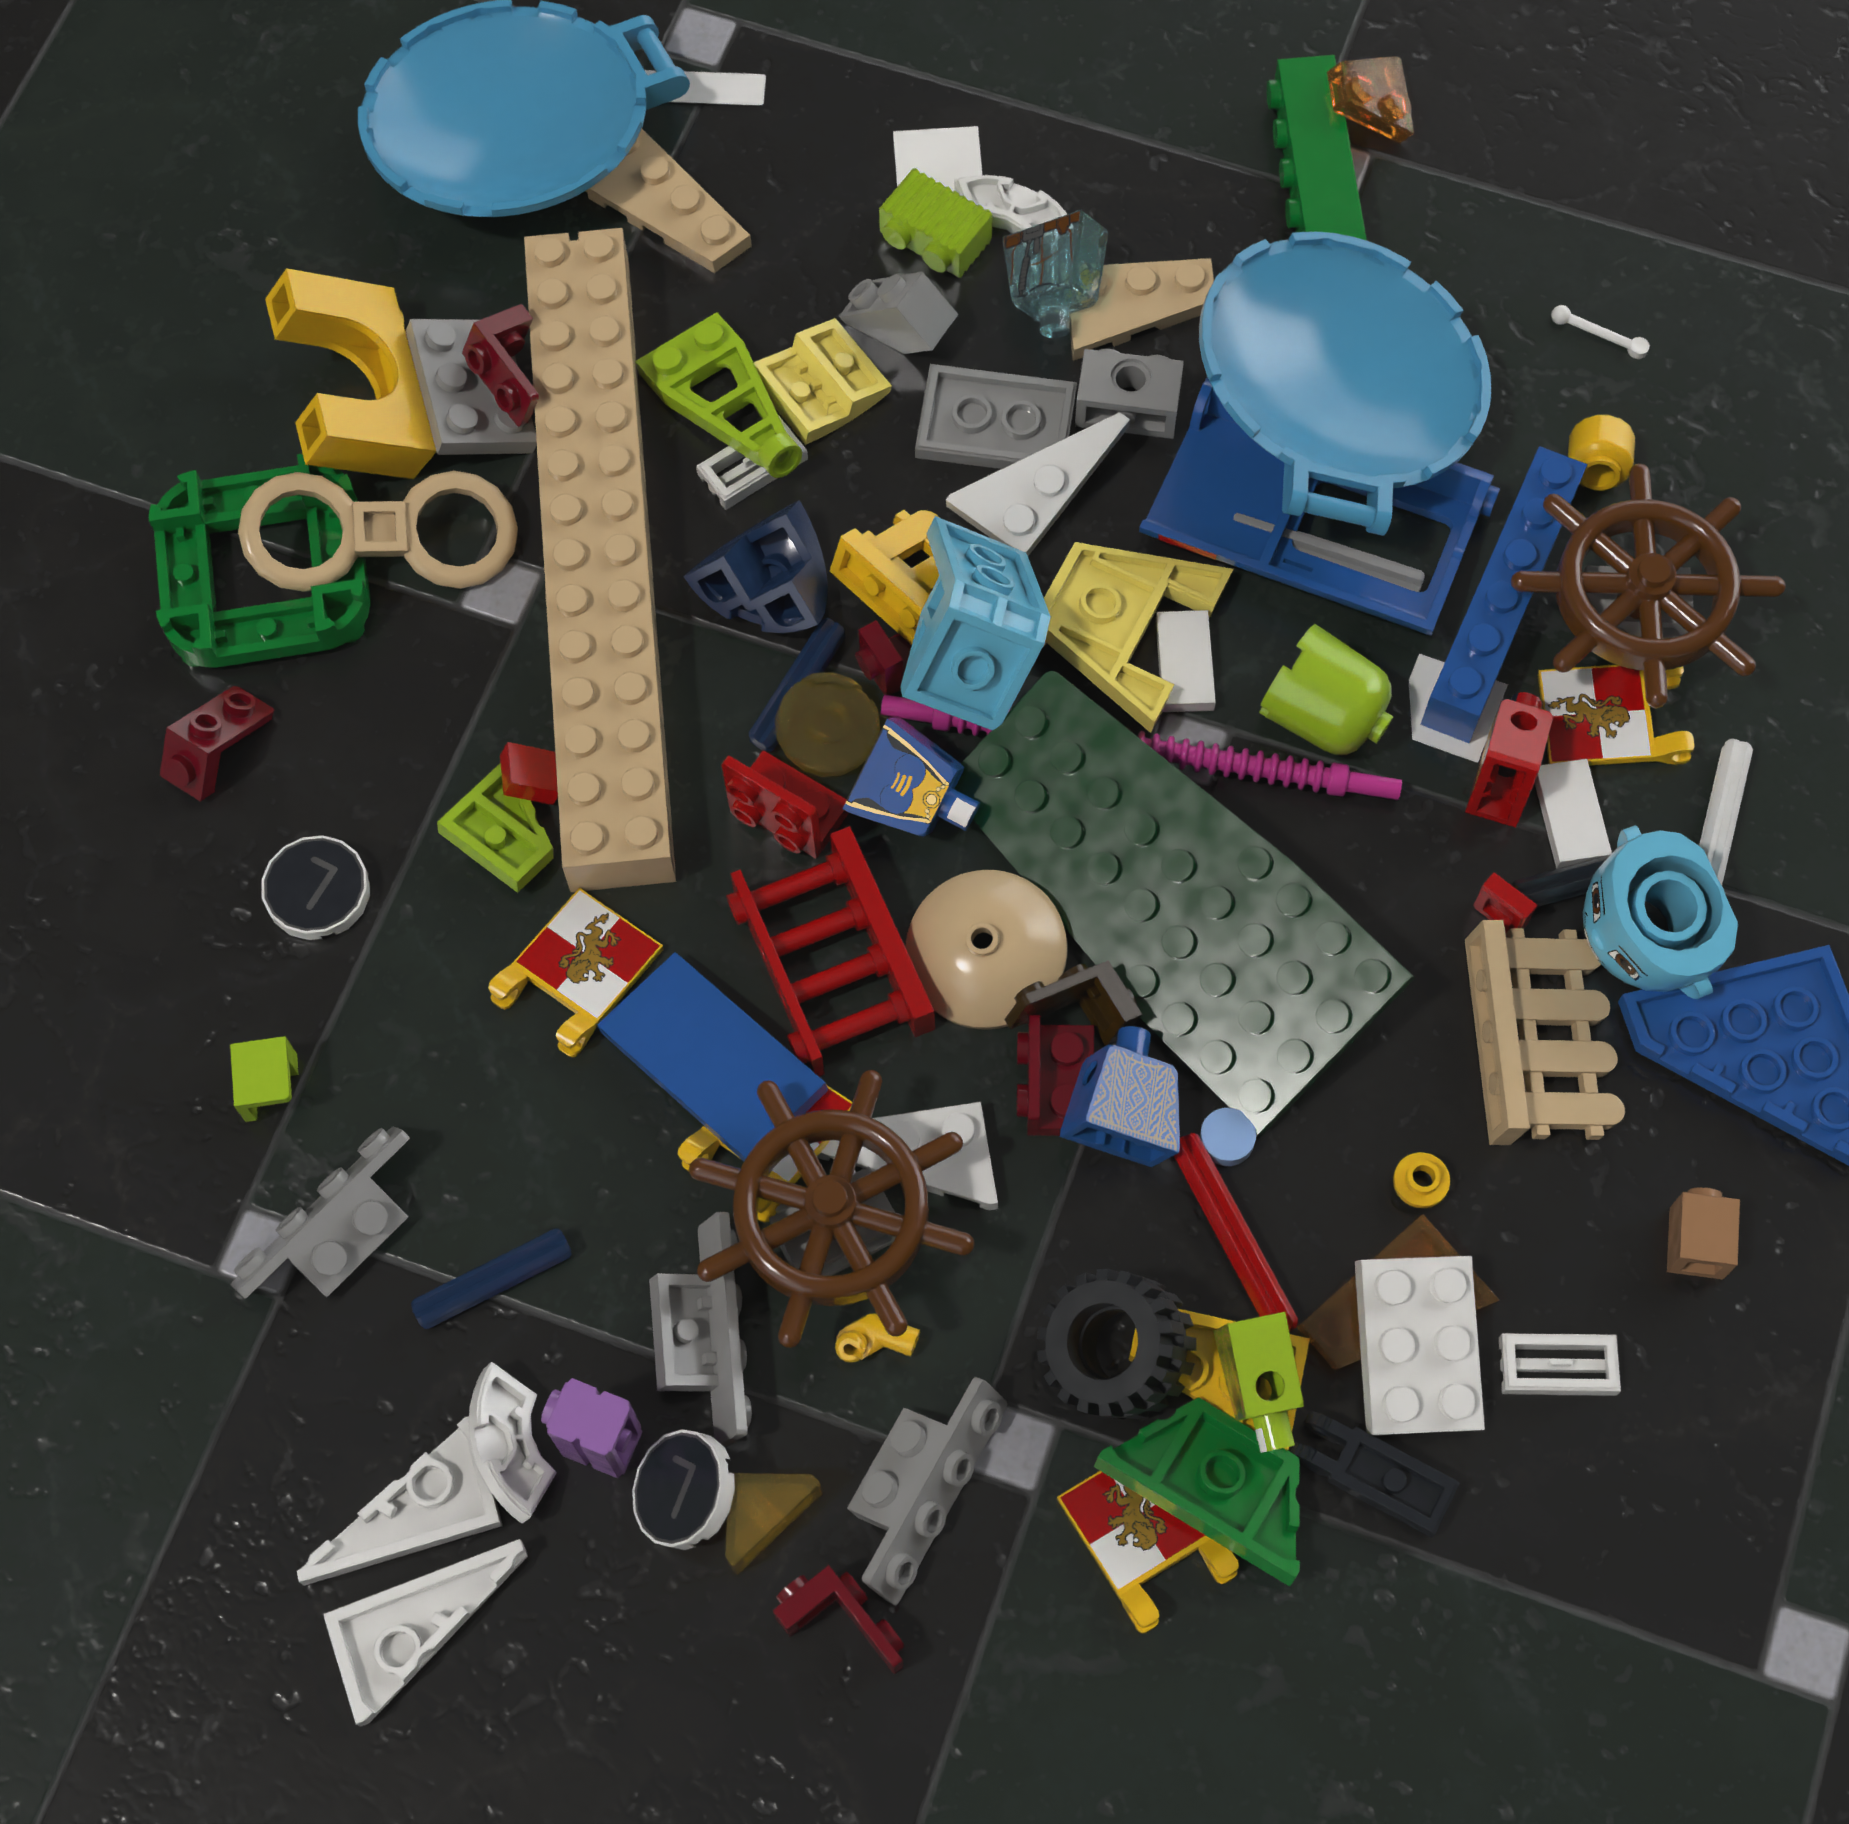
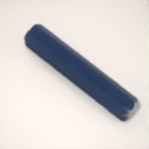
(812, 659)
(491, 1278)

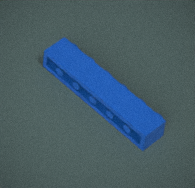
(1496, 606)

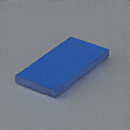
(708, 1054)

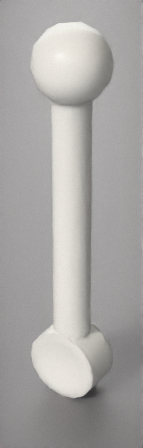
(1636, 347)

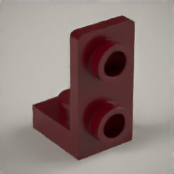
(489, 356)

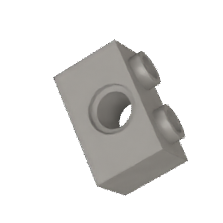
(1150, 408)

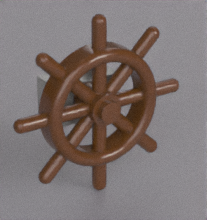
(1643, 606)
(838, 1216)

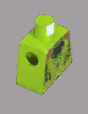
(1264, 1350)

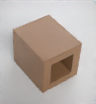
(1703, 1234)

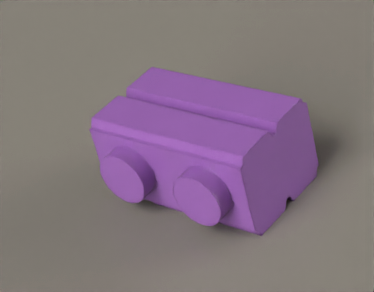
(592, 1427)

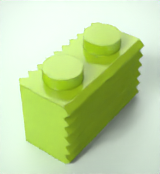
(935, 223)

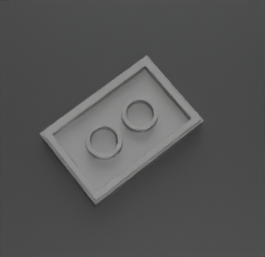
(991, 416)

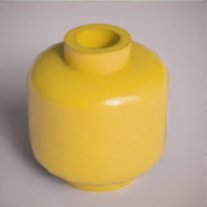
(1606, 448)

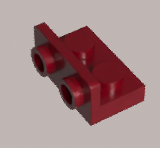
(1053, 1063)

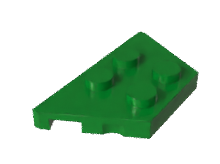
(1216, 1481)

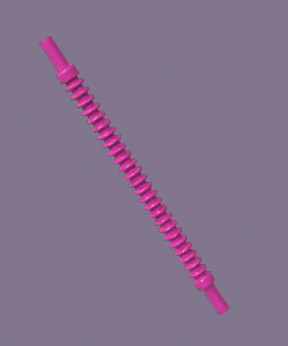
(1336, 779)

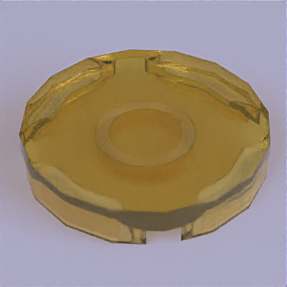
(827, 724)

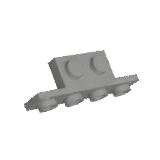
(337, 1228)
(699, 1335)
(918, 1482)

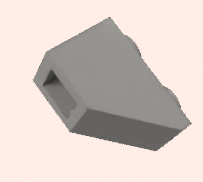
(900, 312)

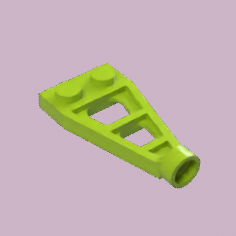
(700, 354)

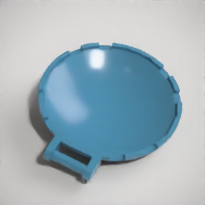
(511, 106)
(1344, 369)

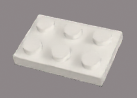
(1419, 1345)

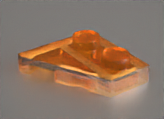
(1373, 95)

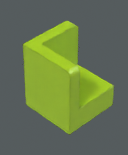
(262, 1074)

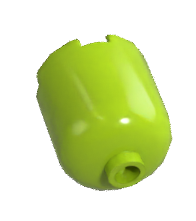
(1330, 695)

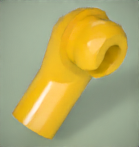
(868, 1336)

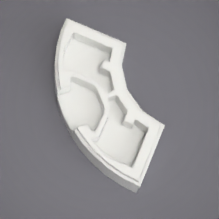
(1011, 204)
(504, 1442)

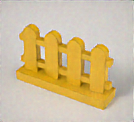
(880, 577)

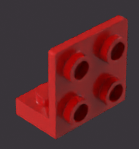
(783, 802)

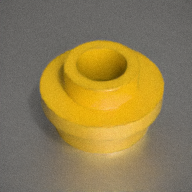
(1417, 1195)

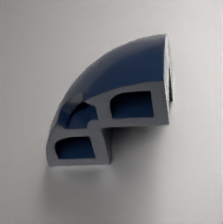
(767, 574)

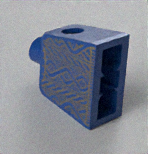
(1126, 1102)

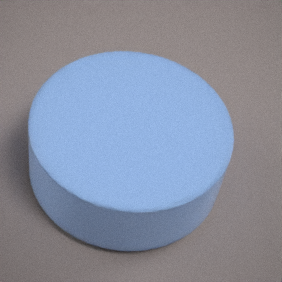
(1228, 1136)

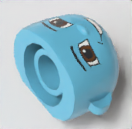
(1680, 883)

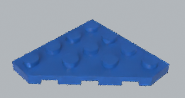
(1762, 1040)

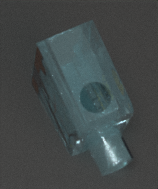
(1056, 269)

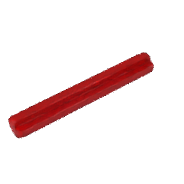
(1232, 1230)

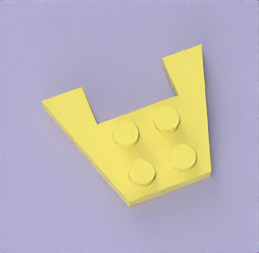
(1104, 607)

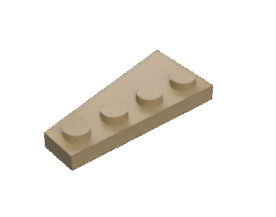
(669, 202)

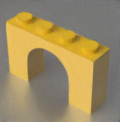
(368, 328)

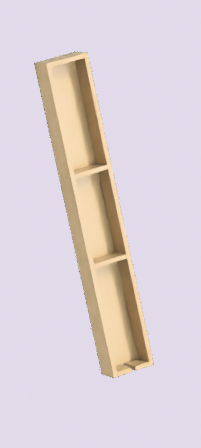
(598, 565)

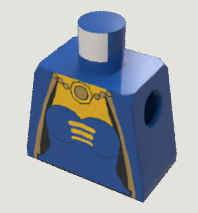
(910, 783)

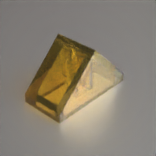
(762, 1510)

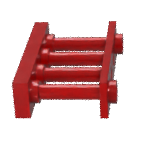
(863, 911)

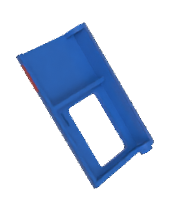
(1229, 473)

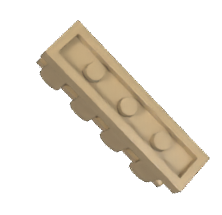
(1507, 1059)

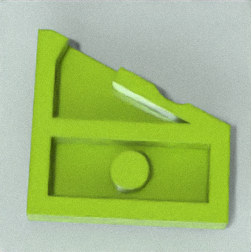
(498, 832)

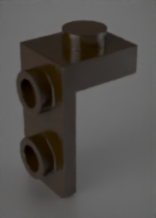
(1097, 991)

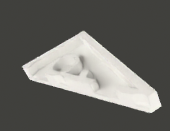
(1030, 495)
(961, 1175)
(429, 1506)
(397, 1631)

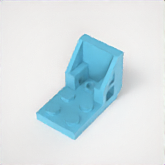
(975, 628)

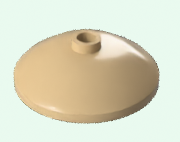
(978, 984)

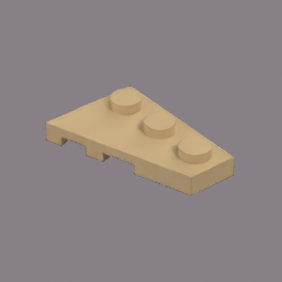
(1141, 298)

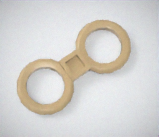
(377, 530)

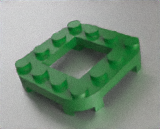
(258, 632)

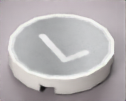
(315, 887)
(683, 1489)

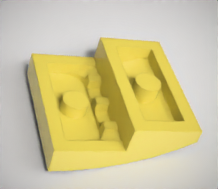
(821, 381)

